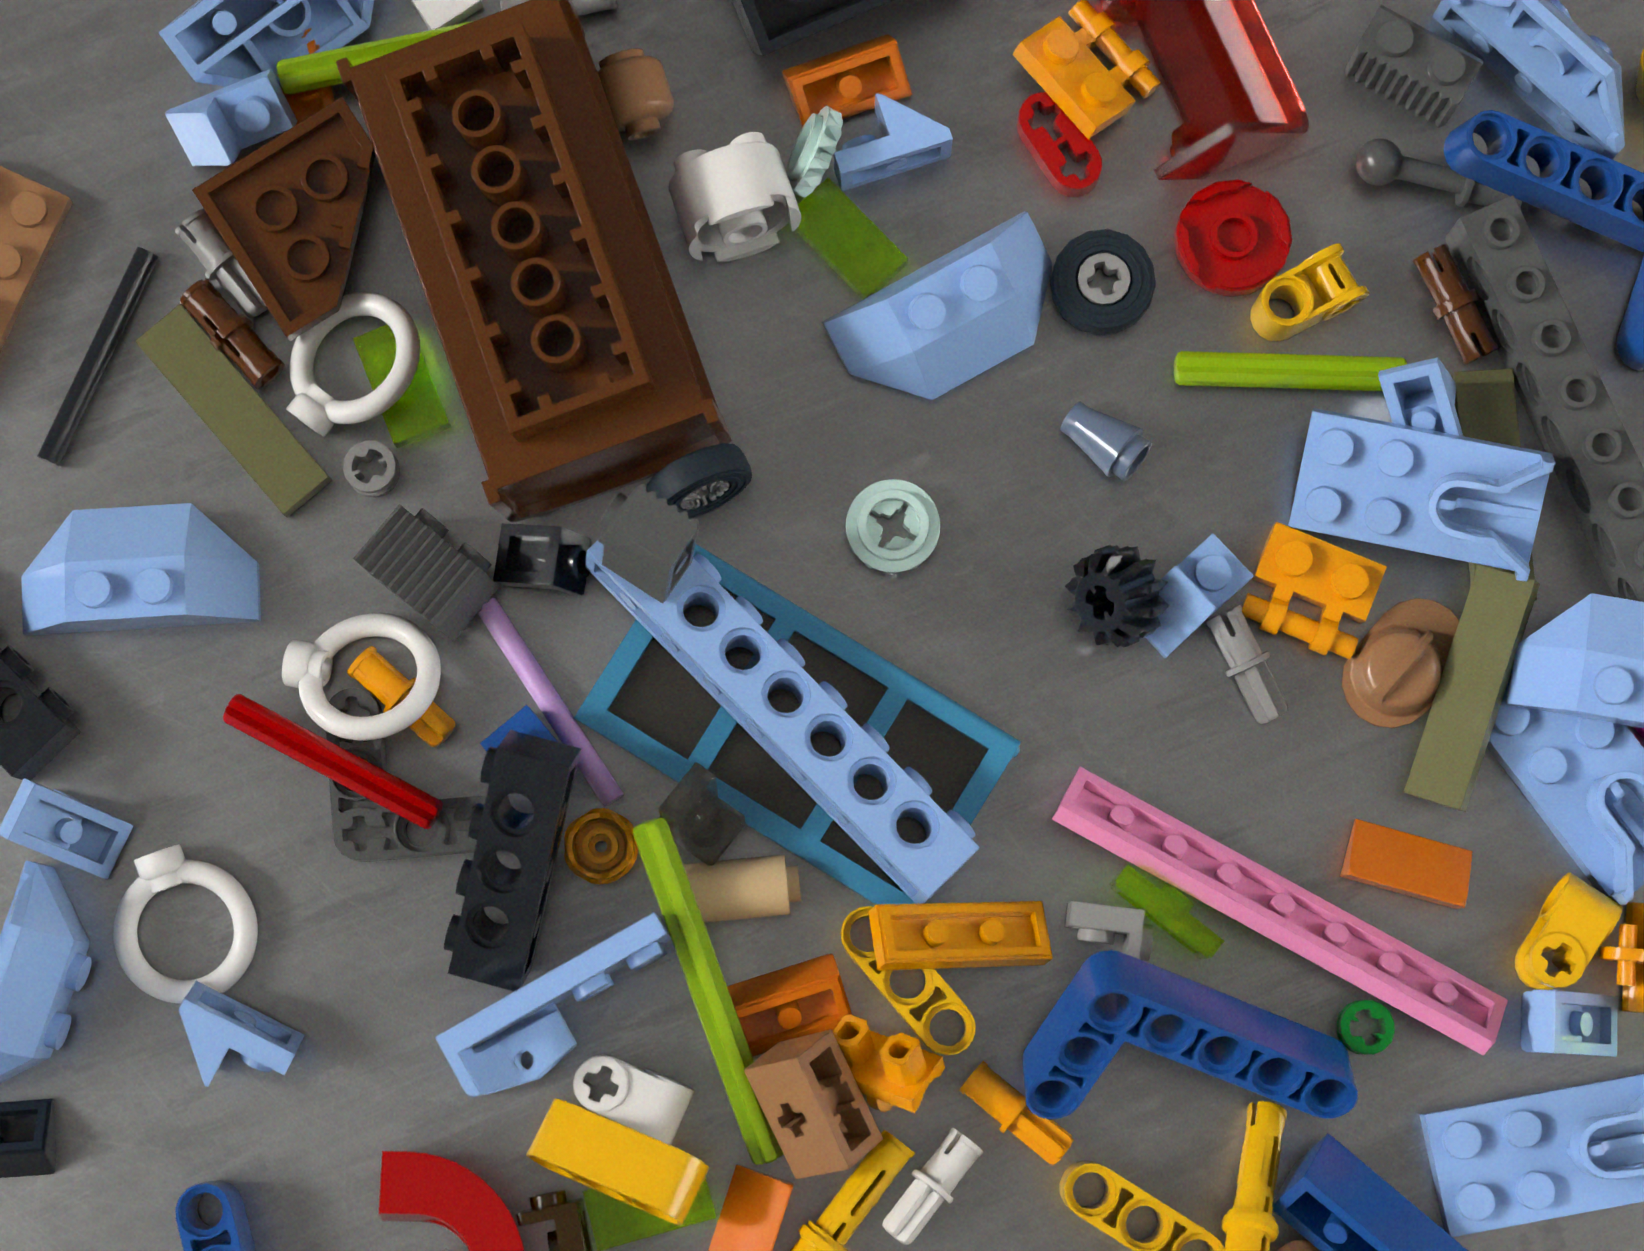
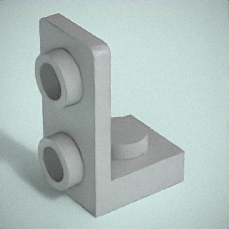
(1101, 922)

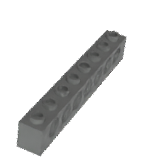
(1557, 386)

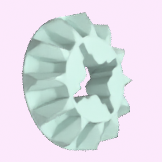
(814, 150)
(885, 500)

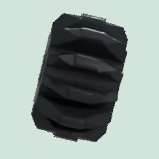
(1117, 595)

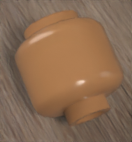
(636, 92)

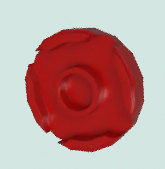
(1232, 238)

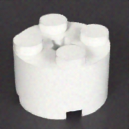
(733, 198)

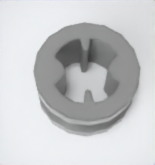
(364, 452)

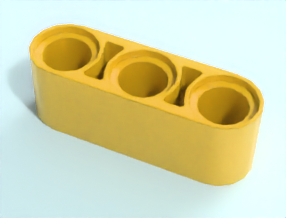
(915, 1011)
(618, 1161)
(1119, 1200)

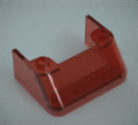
(1221, 78)

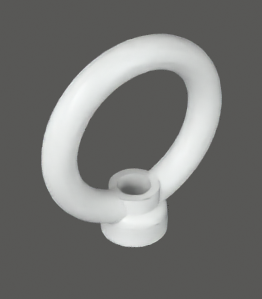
(321, 410)
(310, 667)
(164, 871)

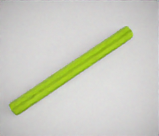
(705, 983)

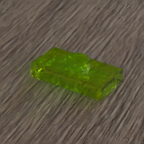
(848, 240)
(420, 407)
(1167, 910)
(620, 1223)

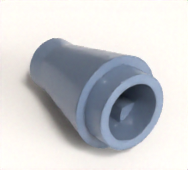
(1107, 441)

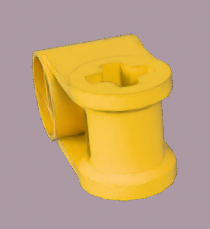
(1315, 290)
(1572, 926)

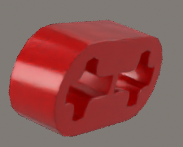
(1048, 152)

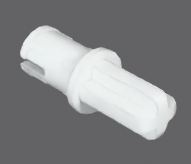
(931, 1187)

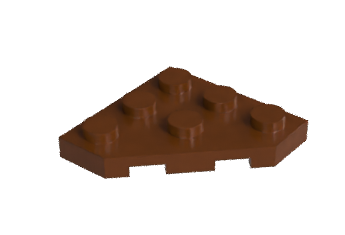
(296, 214)

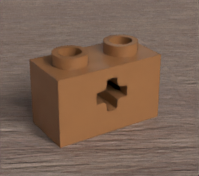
(813, 1104)

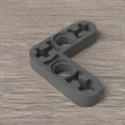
(351, 806)

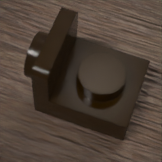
(569, 1219)

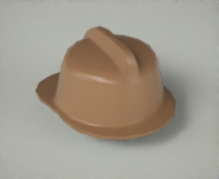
(1400, 663)

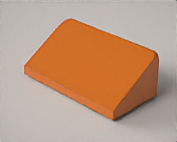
(848, 79)
(1408, 864)
(790, 1002)
(751, 1212)

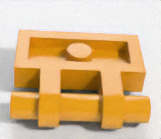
(1077, 78)
(1317, 574)

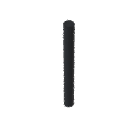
(97, 356)

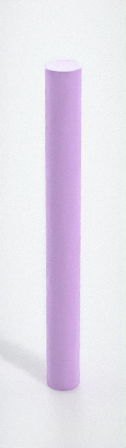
(549, 701)

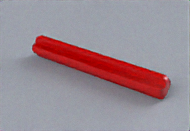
(332, 761)

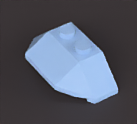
(241, 38)
(1547, 64)
(949, 314)
(138, 573)
(1585, 663)
(39, 969)

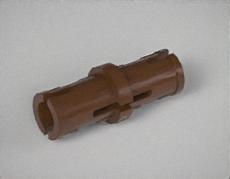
(1455, 304)
(232, 333)

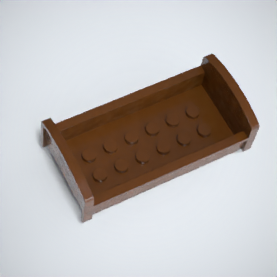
(537, 258)

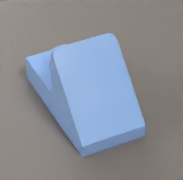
(231, 119)
(906, 144)
(1421, 396)
(1196, 592)
(65, 828)
(222, 1023)
(1569, 1023)

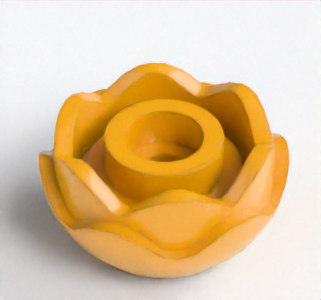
(581, 842)

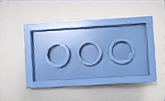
(1421, 490)
(1583, 785)
(490, 1044)
(1538, 1155)

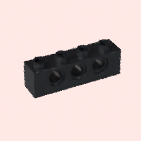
(41, 725)
(544, 775)

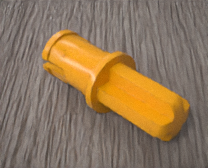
(392, 688)
(1010, 1110)

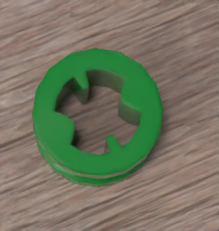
(1372, 1010)

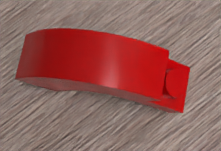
(448, 1195)

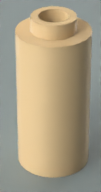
(744, 887)

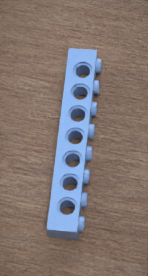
(786, 736)

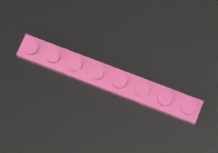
(1282, 911)

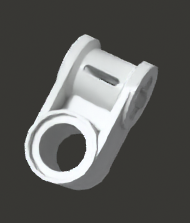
(643, 1100)

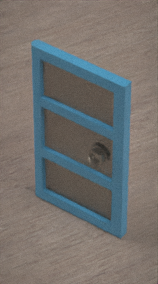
(672, 722)

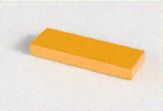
(959, 935)

